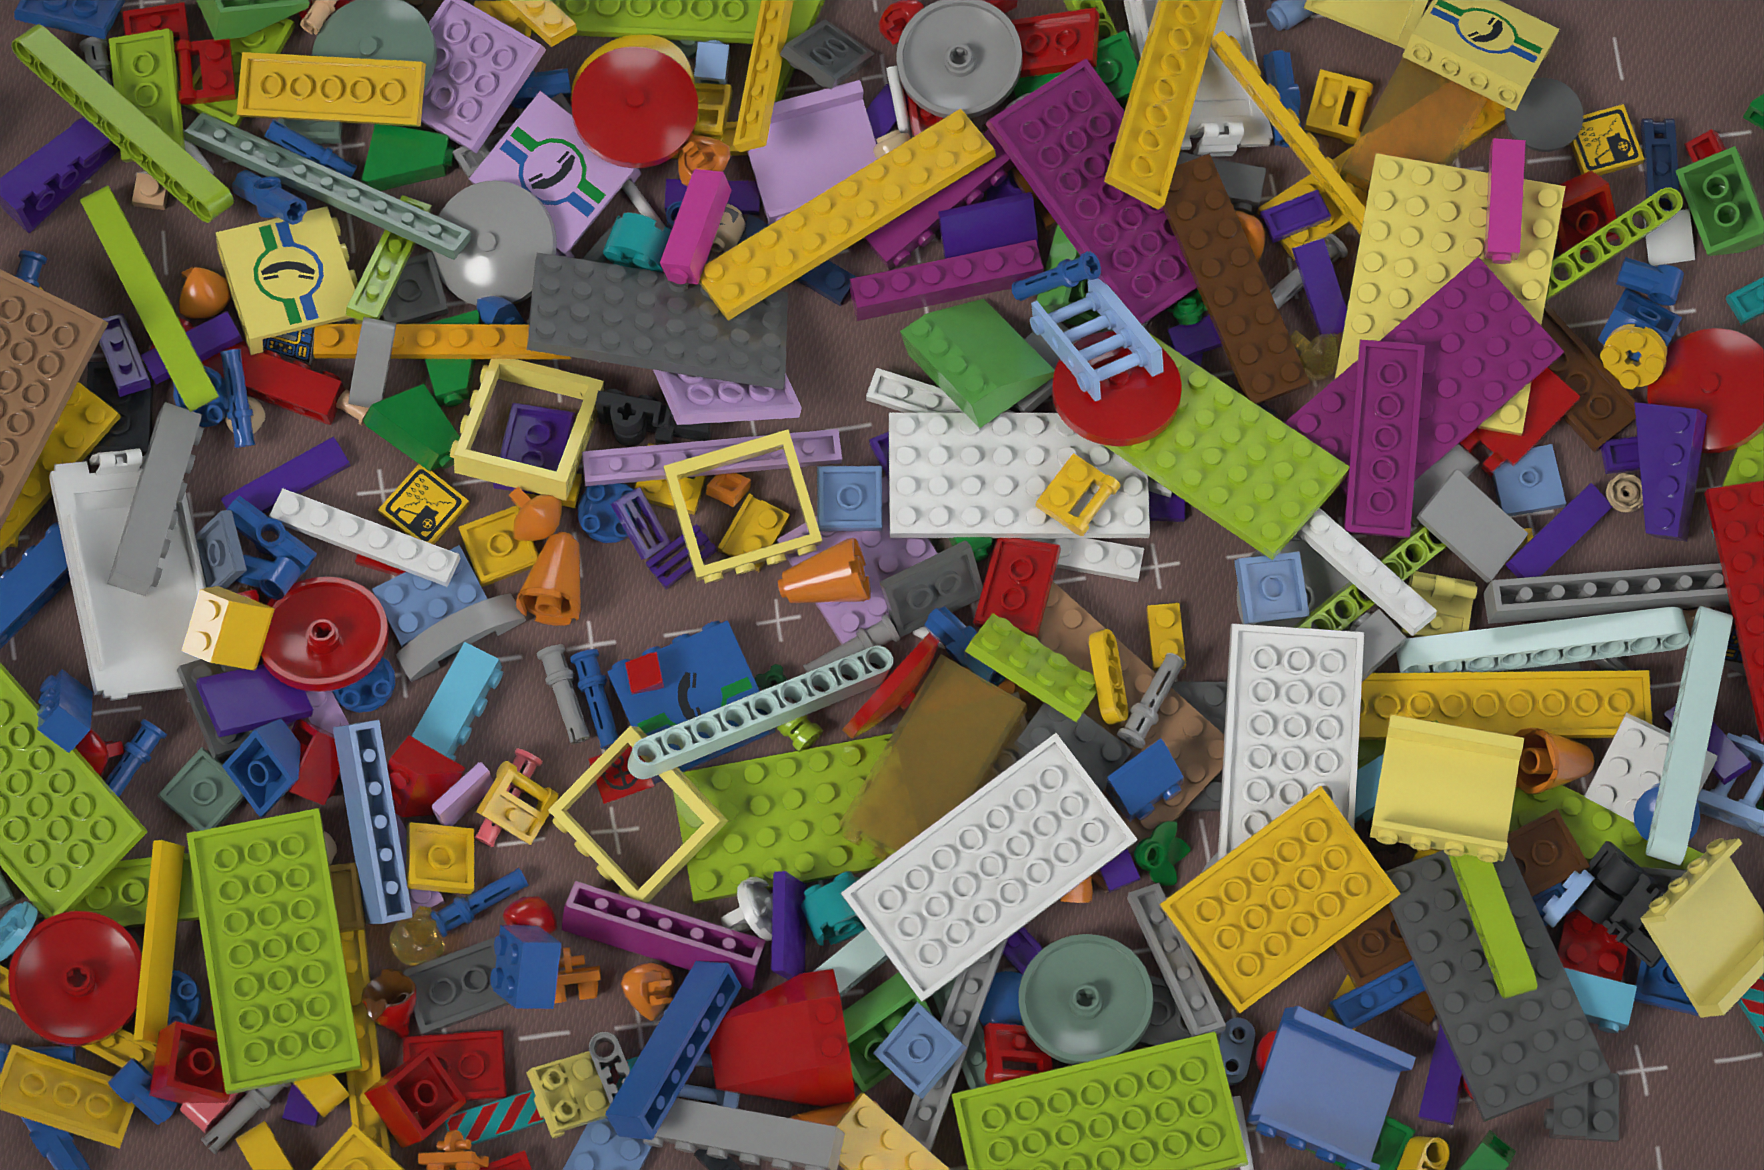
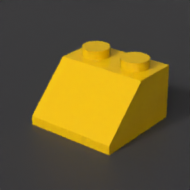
(227, 628)

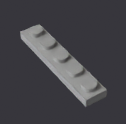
(1176, 963)

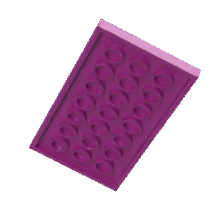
(1063, 148)
(1475, 360)

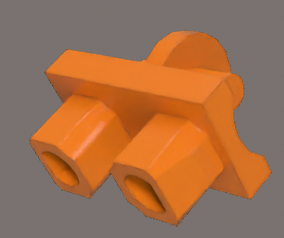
(585, 977)
(454, 1155)

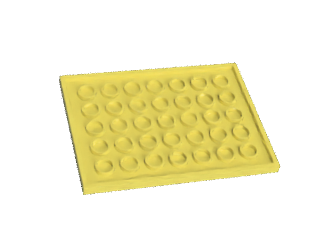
(1422, 231)

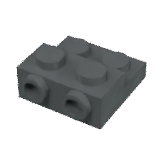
(1586, 1112)

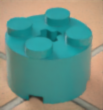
(636, 242)
(829, 912)

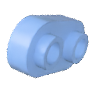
(1575, 886)
(1237, 1050)

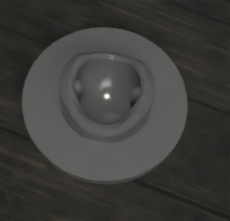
(1546, 116)

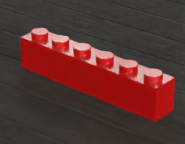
(283, 383)

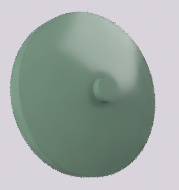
(378, 32)
(1085, 999)

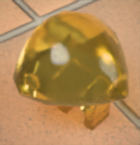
(1319, 355)
(415, 939)

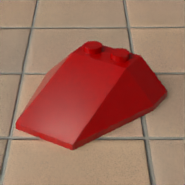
(787, 1044)

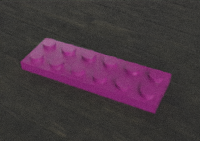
(1384, 438)

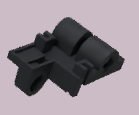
(636, 416)
(1620, 899)

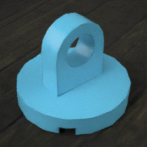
(15, 927)

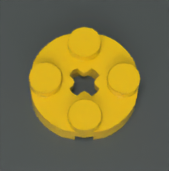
(1628, 372)

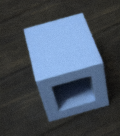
(712, 62)

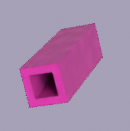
(1504, 200)
(695, 226)

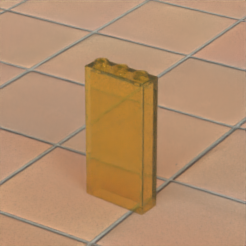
(1415, 119)
(932, 758)

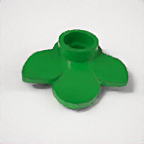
(1188, 309)
(1164, 853)

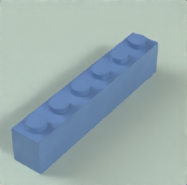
(372, 822)

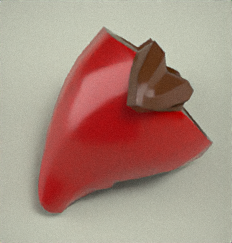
(391, 1000)

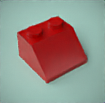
(1584, 211)
(317, 764)
(420, 777)
(188, 1066)
(415, 1098)

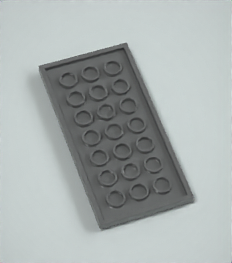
(653, 323)
(1507, 1047)

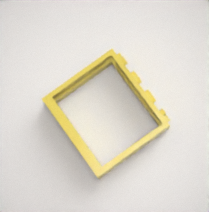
(726, 456)
(515, 473)
(677, 781)

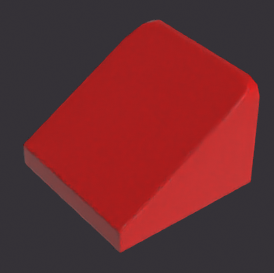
(1704, 146)
(644, 673)

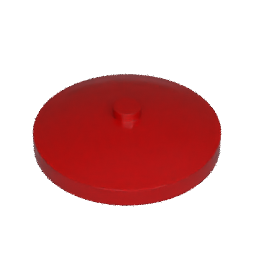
(634, 107)
(1719, 376)
(1131, 403)
(325, 634)
(895, 690)
(76, 978)

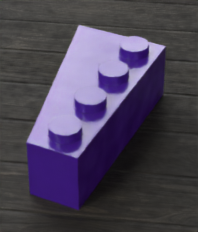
(54, 173)
(1669, 466)

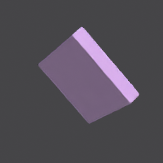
(463, 795)

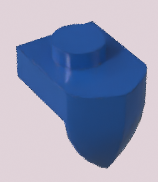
(498, 311)

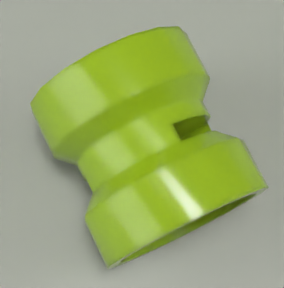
(801, 732)

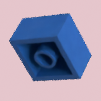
(526, 966)

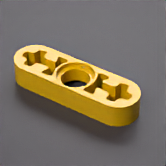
(1108, 676)

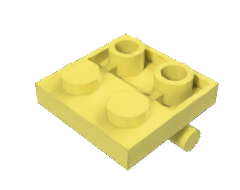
(1449, 597)
(568, 1093)

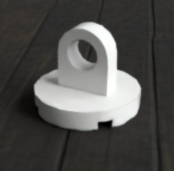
(754, 909)

